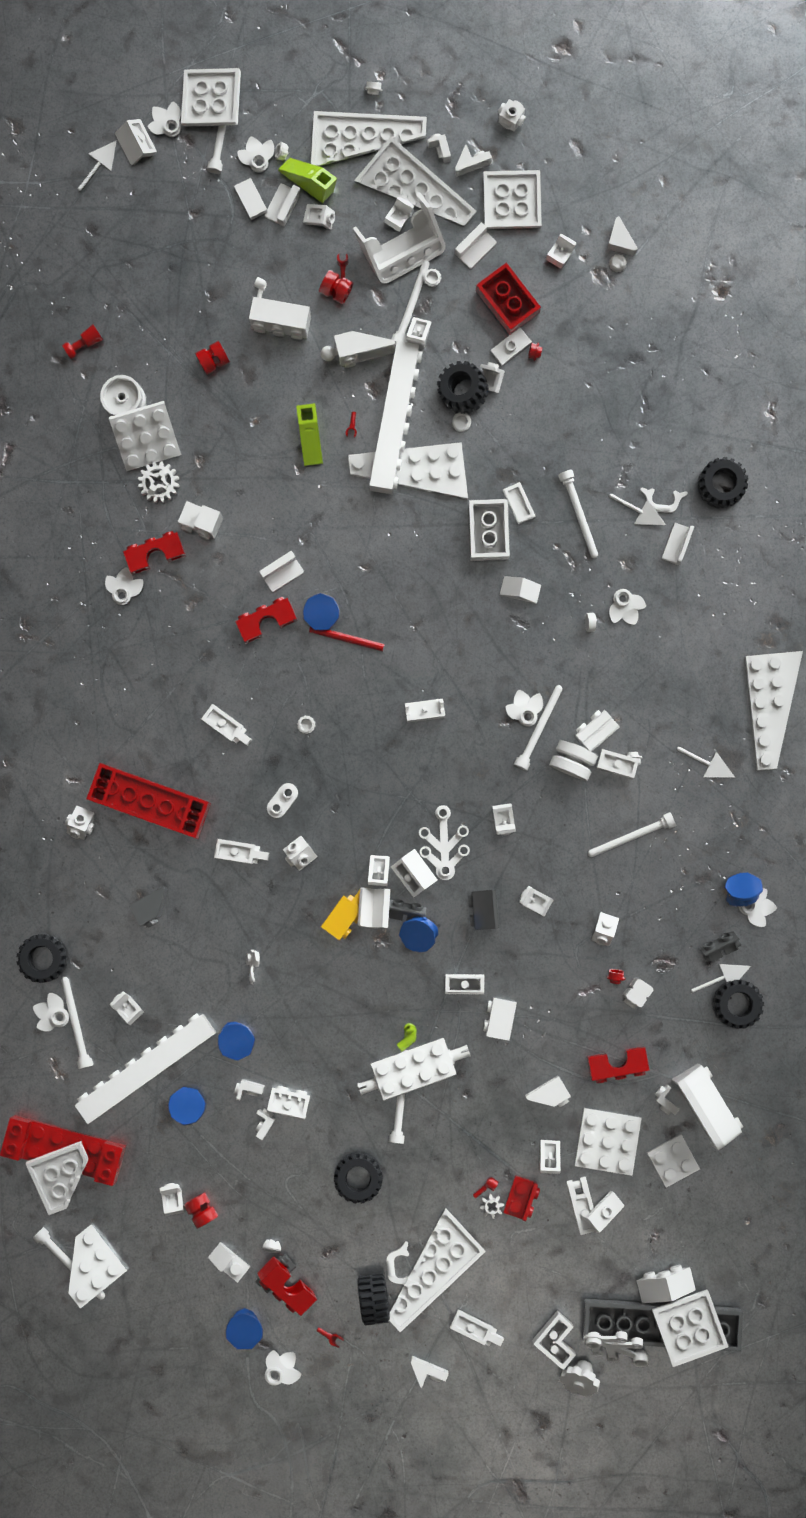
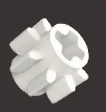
(491, 1200)

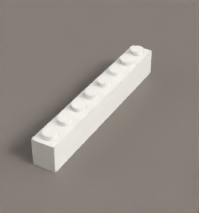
(394, 418)
(143, 1070)

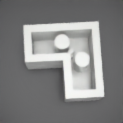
(201, 520)
(666, 1285)
(550, 1340)

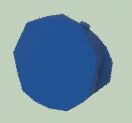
(321, 612)
(743, 889)
(418, 934)
(235, 1041)
(186, 1106)
(244, 1330)

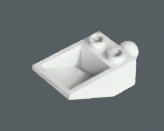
(357, 347)

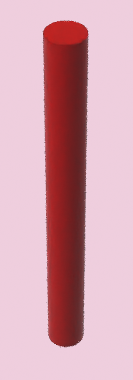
(349, 638)

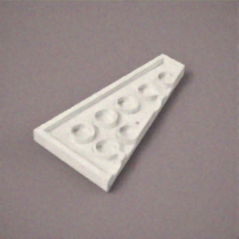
(349, 135)
(403, 176)
(423, 468)
(771, 690)
(441, 1262)

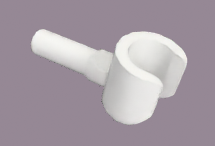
(261, 285)

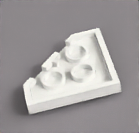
(58, 1175)
(92, 1267)

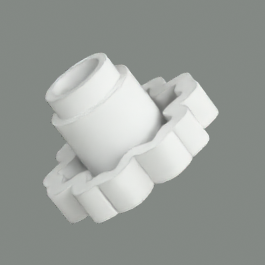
(580, 1379)

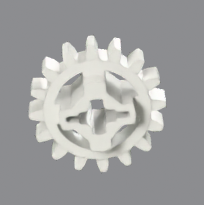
(163, 475)

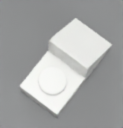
(467, 163)
(229, 1262)
(423, 1368)

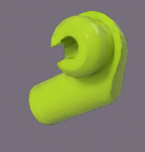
(409, 1037)

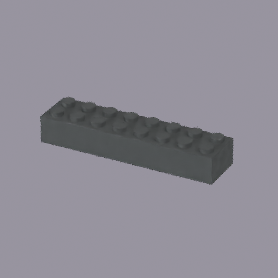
(639, 1321)

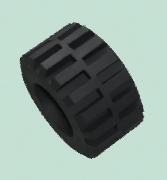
(472, 397)
(727, 467)
(25, 958)
(721, 1004)
(358, 1195)
(373, 1299)

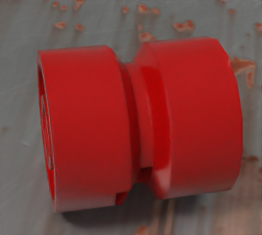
(335, 286)
(205, 357)
(200, 1210)

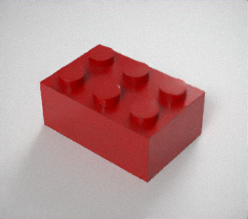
(508, 298)

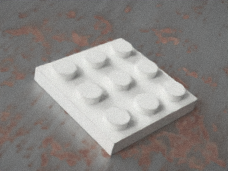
(210, 97)
(512, 199)
(144, 435)
(607, 1141)
(690, 1328)

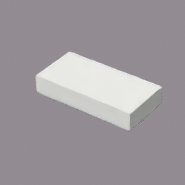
(250, 199)
(519, 503)

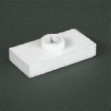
(511, 346)
(604, 1212)

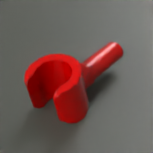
(342, 264)
(352, 424)
(491, 1183)
(332, 1338)

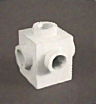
(513, 120)
(80, 823)
(299, 853)

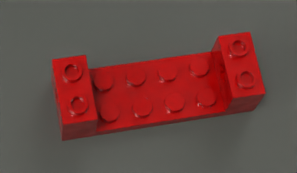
(148, 801)
(33, 1139)

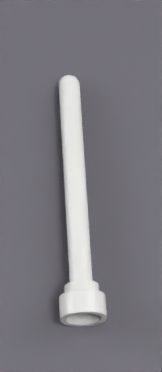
(215, 165)
(400, 334)
(567, 479)
(523, 760)
(666, 821)
(83, 1059)
(397, 1135)
(44, 1238)

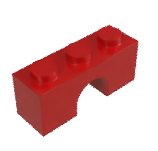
(138, 556)
(250, 624)
(635, 1062)
(297, 1297)

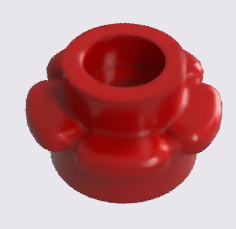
(534, 351)
(615, 976)

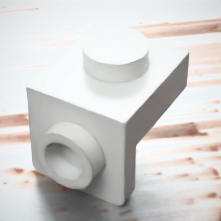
(399, 214)
(561, 251)
(493, 376)
(504, 819)
(535, 901)
(605, 929)
(126, 1007)
(666, 1105)
(172, 1199)

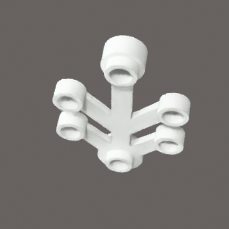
(444, 846)
(616, 1345)

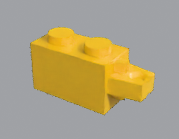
(342, 917)

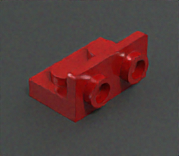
(521, 1198)

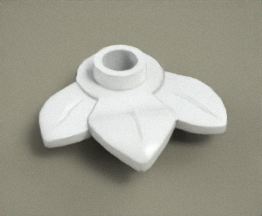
(164, 119)
(256, 152)
(123, 583)
(626, 610)
(525, 705)
(759, 910)
(252, 960)
(48, 1013)
(283, 1366)

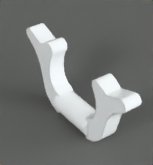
(664, 508)
(390, 1264)

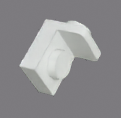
(442, 149)
(319, 215)
(251, 1087)
(263, 1127)

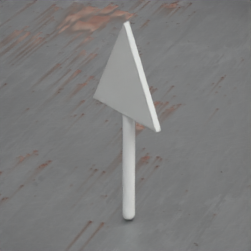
(104, 156)
(647, 515)
(716, 768)
(730, 973)

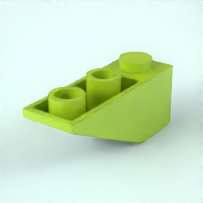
(310, 178)
(309, 434)

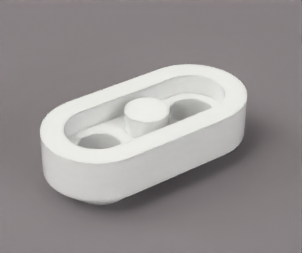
(282, 800)

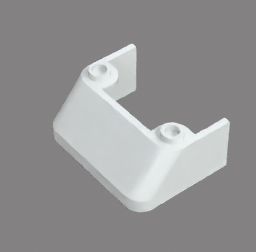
(406, 250)
(708, 1105)

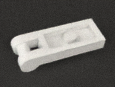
(581, 1203)

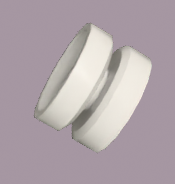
(121, 388)
(573, 760)

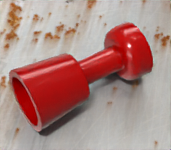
(89, 338)

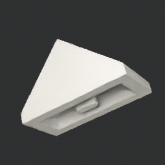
(621, 239)
(418, 332)
(520, 589)
(378, 870)
(549, 1157)

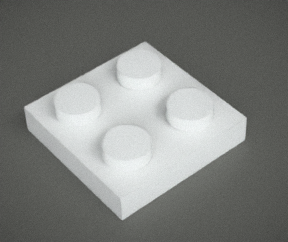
(673, 1160)

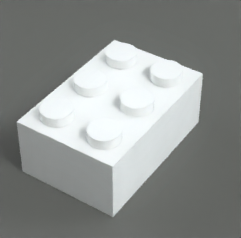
(280, 318)
(489, 530)

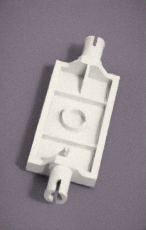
(413, 1069)

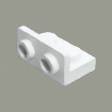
(288, 1103)

